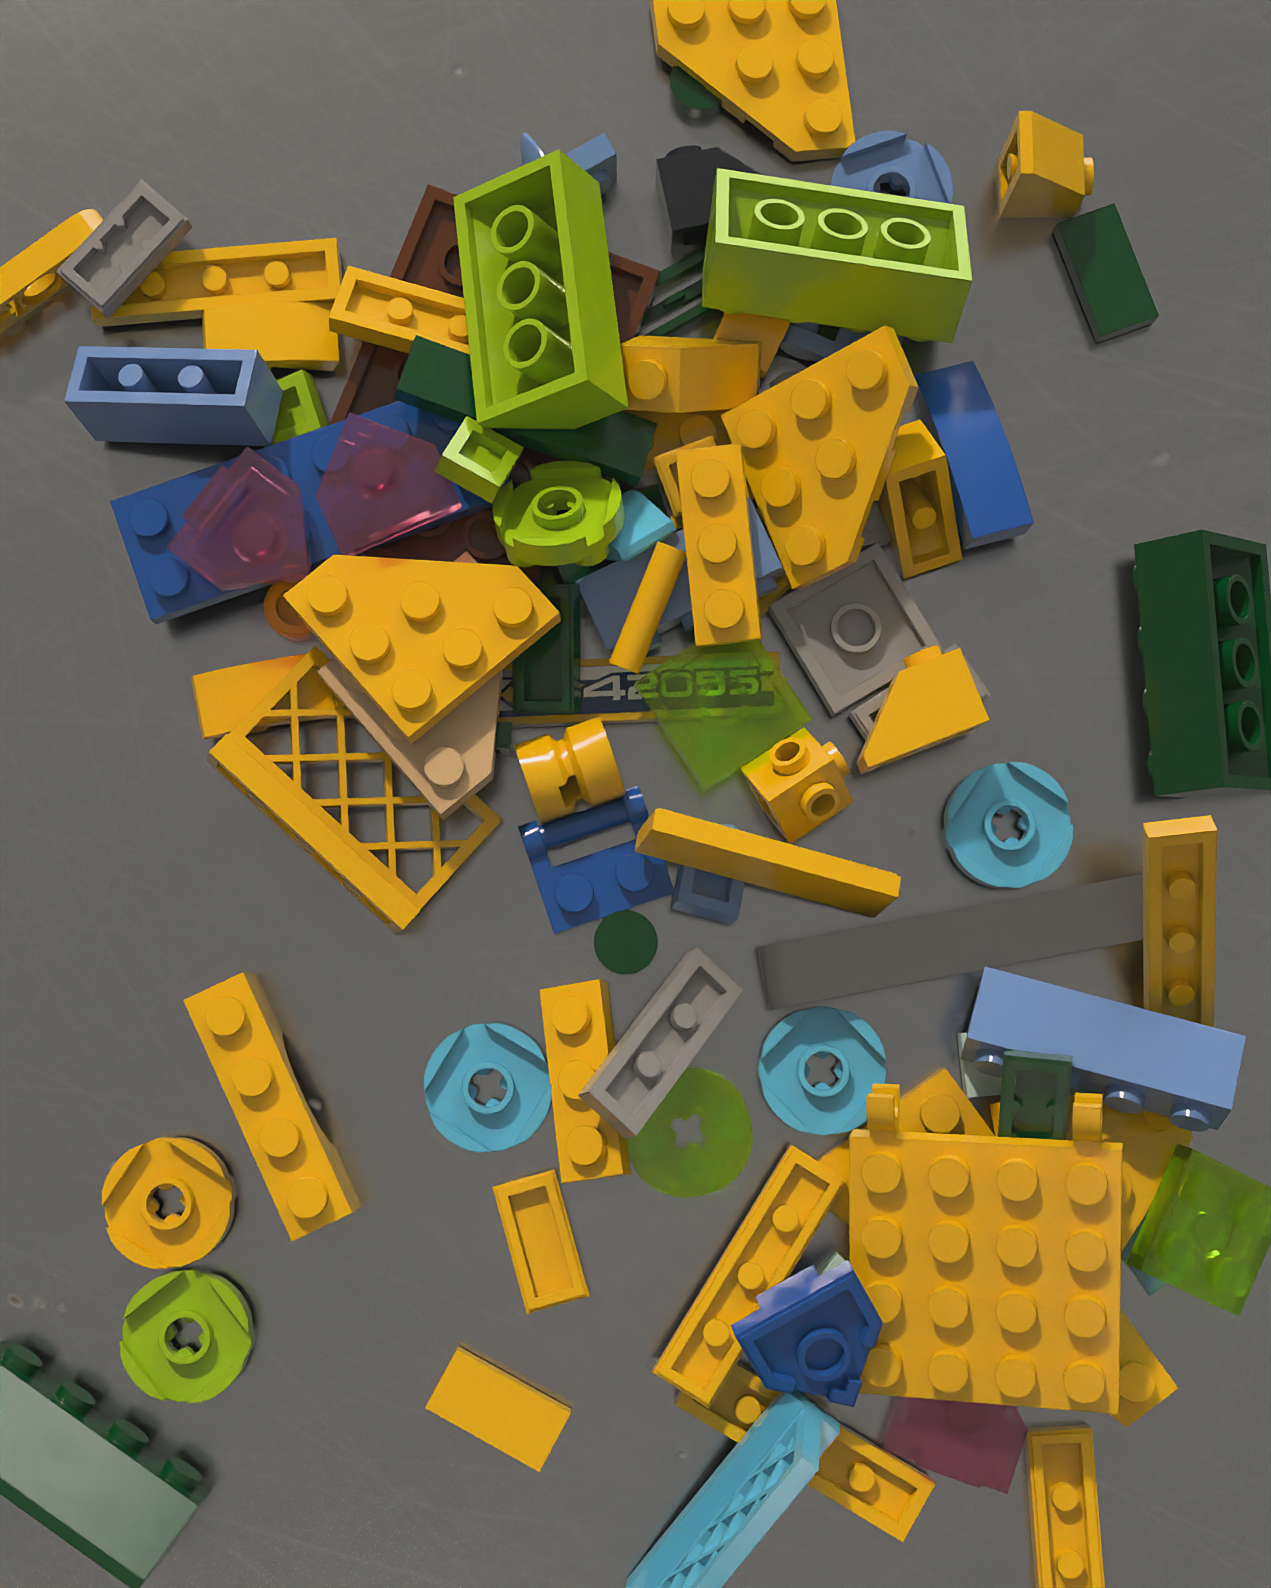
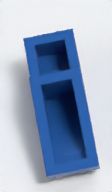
(980, 463)

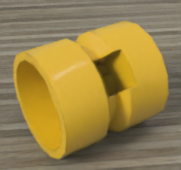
(569, 769)

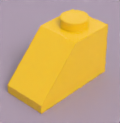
(1042, 169)
(689, 373)
(919, 503)
(923, 708)

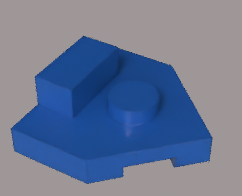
(812, 1334)

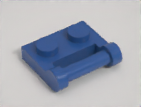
(601, 881)

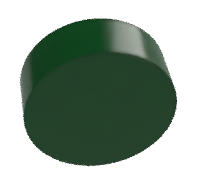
(691, 96)
(625, 942)

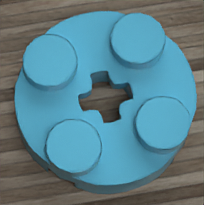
(1043, 819)
(784, 1069)
(452, 1095)

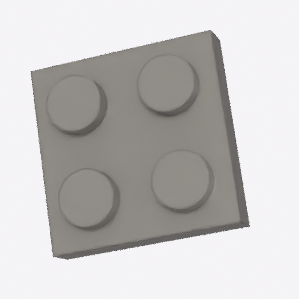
(853, 629)

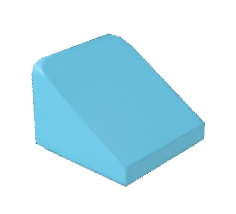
(642, 527)

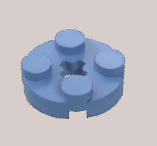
(896, 160)

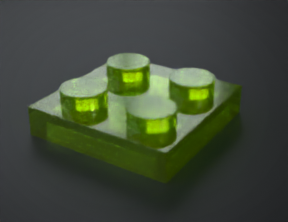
(722, 706)
(1205, 1230)

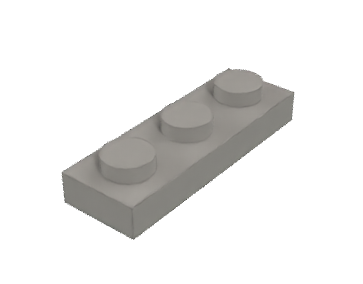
(660, 1043)

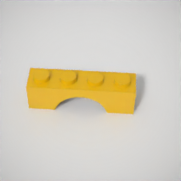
(269, 1105)

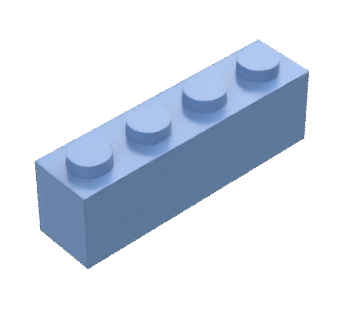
(1116, 1048)

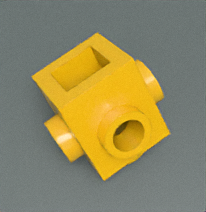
(799, 783)

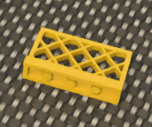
(316, 829)

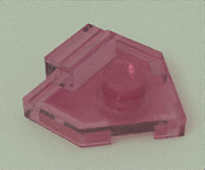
(381, 486)
(245, 527)
(958, 1439)

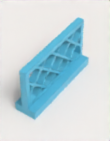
(741, 1498)

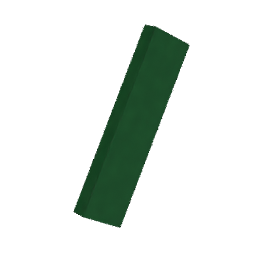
(442, 384)

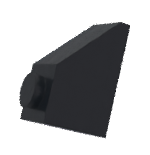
(686, 191)

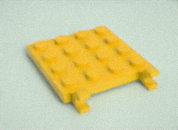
(989, 1261)

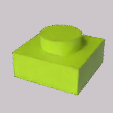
(299, 407)
(479, 459)

